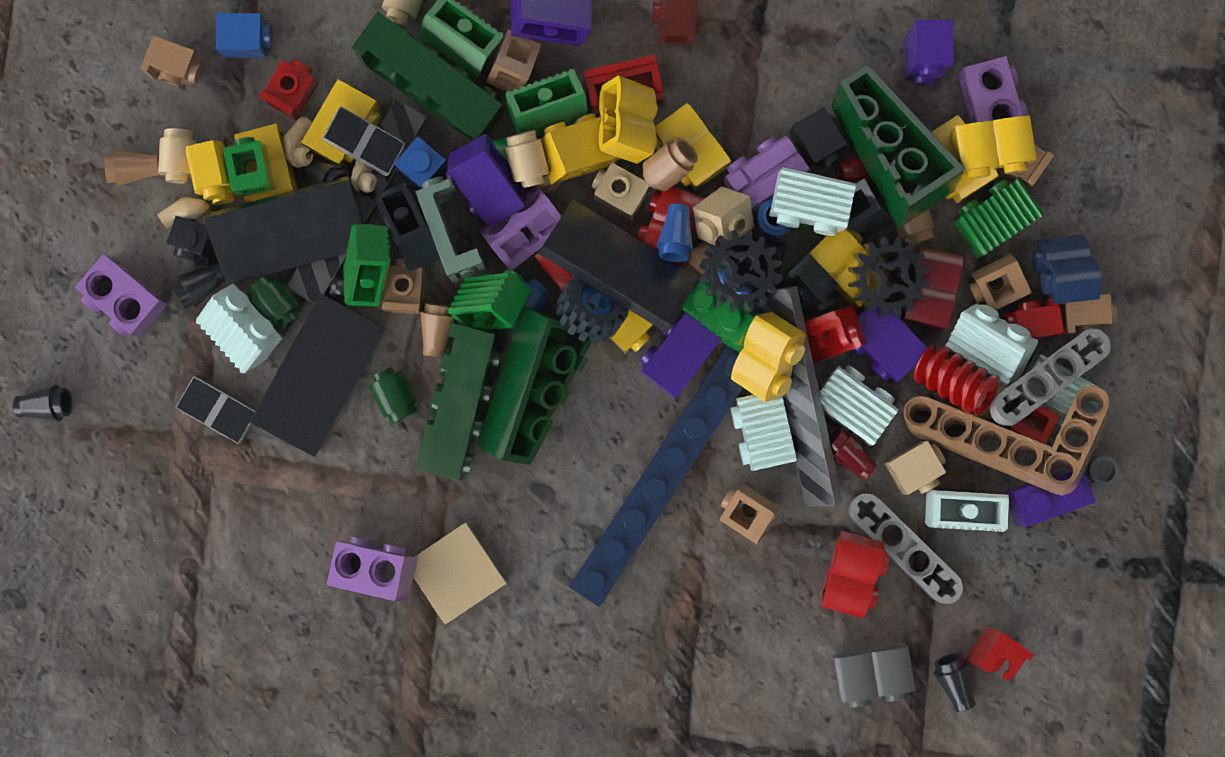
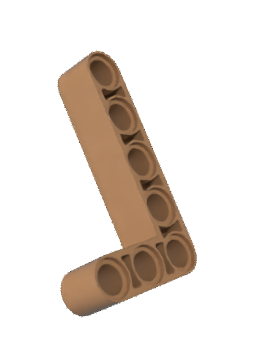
(1014, 444)

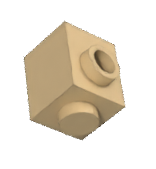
(620, 190)
(723, 213)
(917, 468)

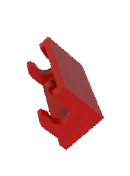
(639, 70)
(834, 334)
(994, 649)

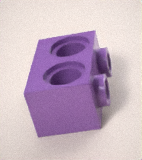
(982, 101)
(524, 231)
(124, 291)
(371, 575)

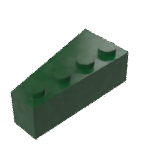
(427, 79)
(894, 146)
(531, 385)
(459, 402)

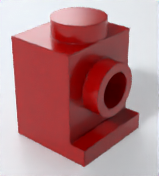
(290, 101)
(1038, 320)
(1035, 429)

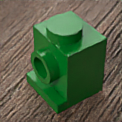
(238, 156)

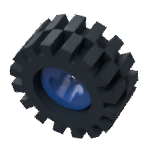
(588, 322)

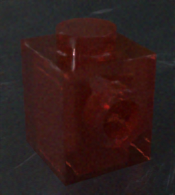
(675, 20)

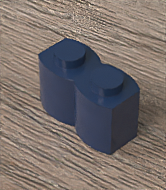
(1067, 269)

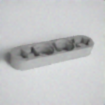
(1051, 378)
(901, 552)

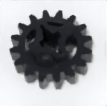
(754, 281)
(879, 288)

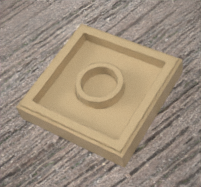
(456, 573)

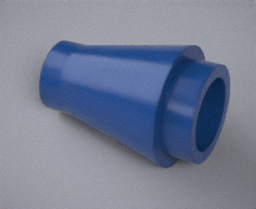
(676, 236)

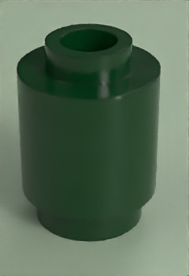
(274, 302)
(393, 395)

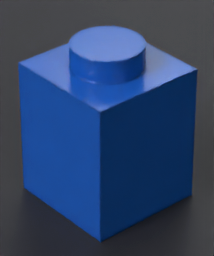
(243, 35)
(421, 163)

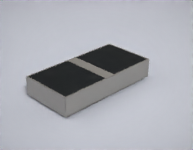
(363, 141)
(216, 410)

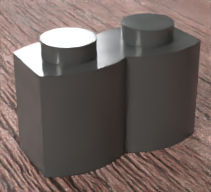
(874, 674)

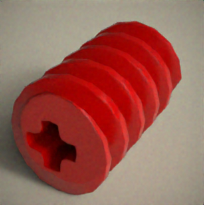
(956, 382)

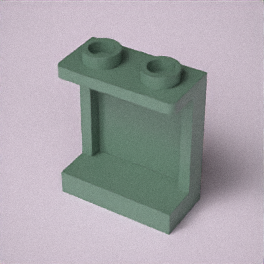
(430, 198)

